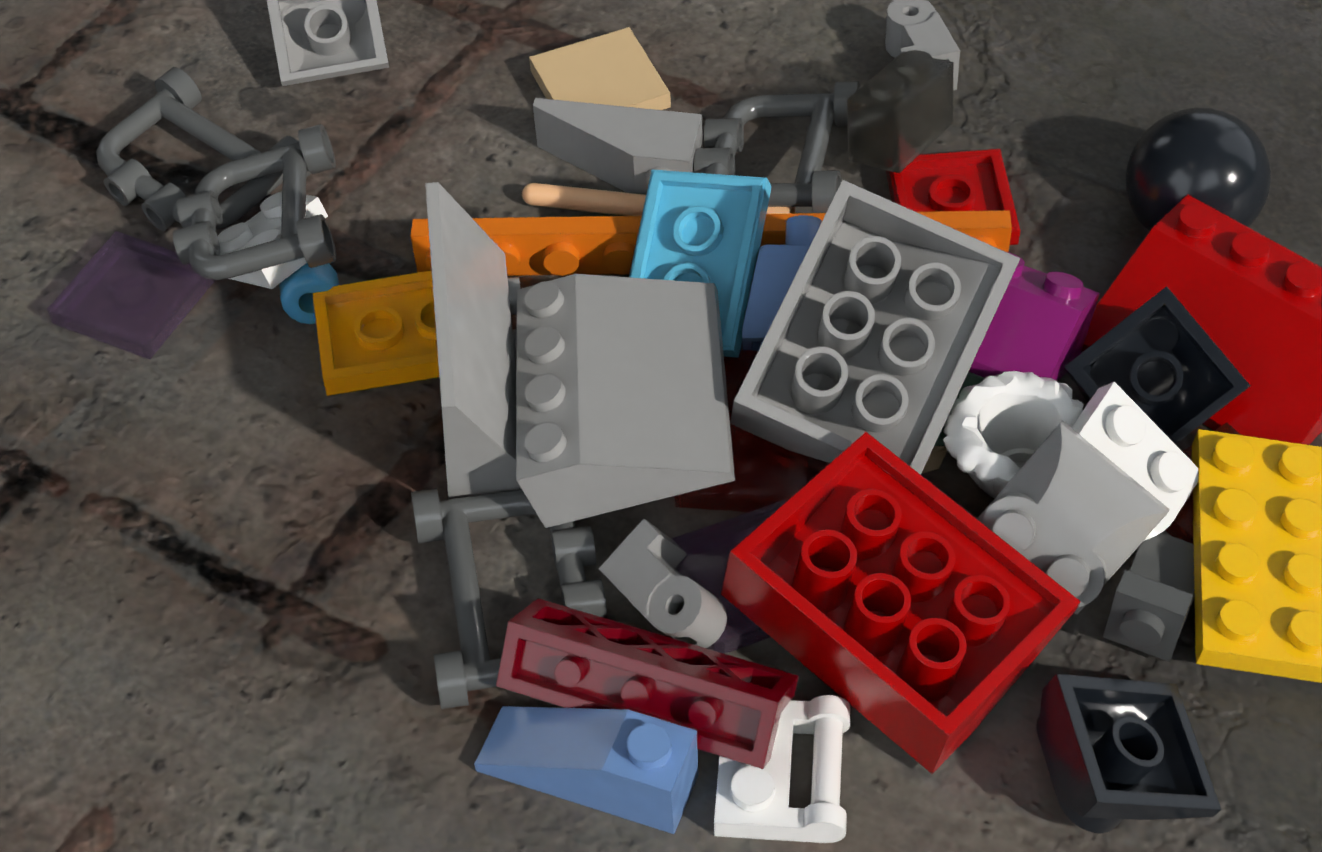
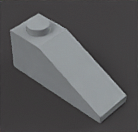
(618, 141)

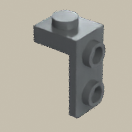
(1154, 597)

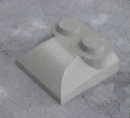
(326, 38)
(1073, 513)

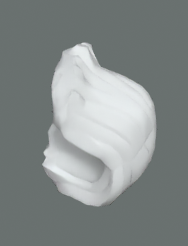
(1003, 423)

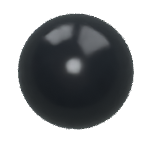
(1200, 156)

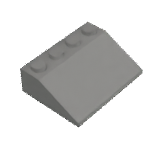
(873, 332)
(473, 349)
(618, 394)

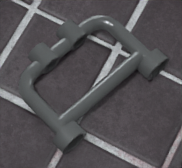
(174, 102)
(812, 185)
(300, 236)
(449, 521)

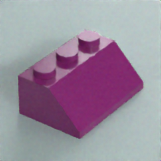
(1037, 325)

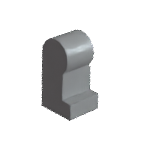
(919, 27)
(648, 577)

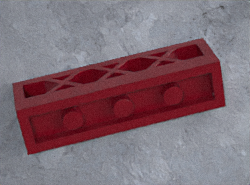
(610, 665)

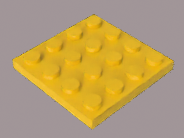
(1258, 555)

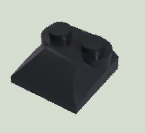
(1162, 365)
(1122, 752)

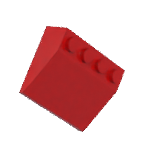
(1249, 299)
(896, 599)

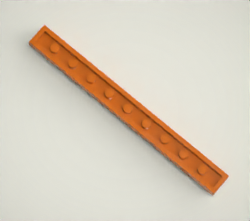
(608, 242)

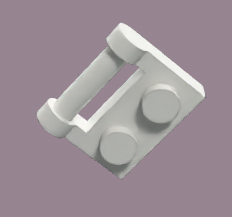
(756, 800)

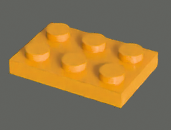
(377, 333)

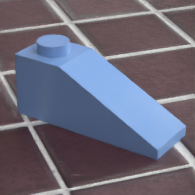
(597, 759)

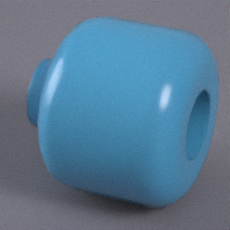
(298, 288)

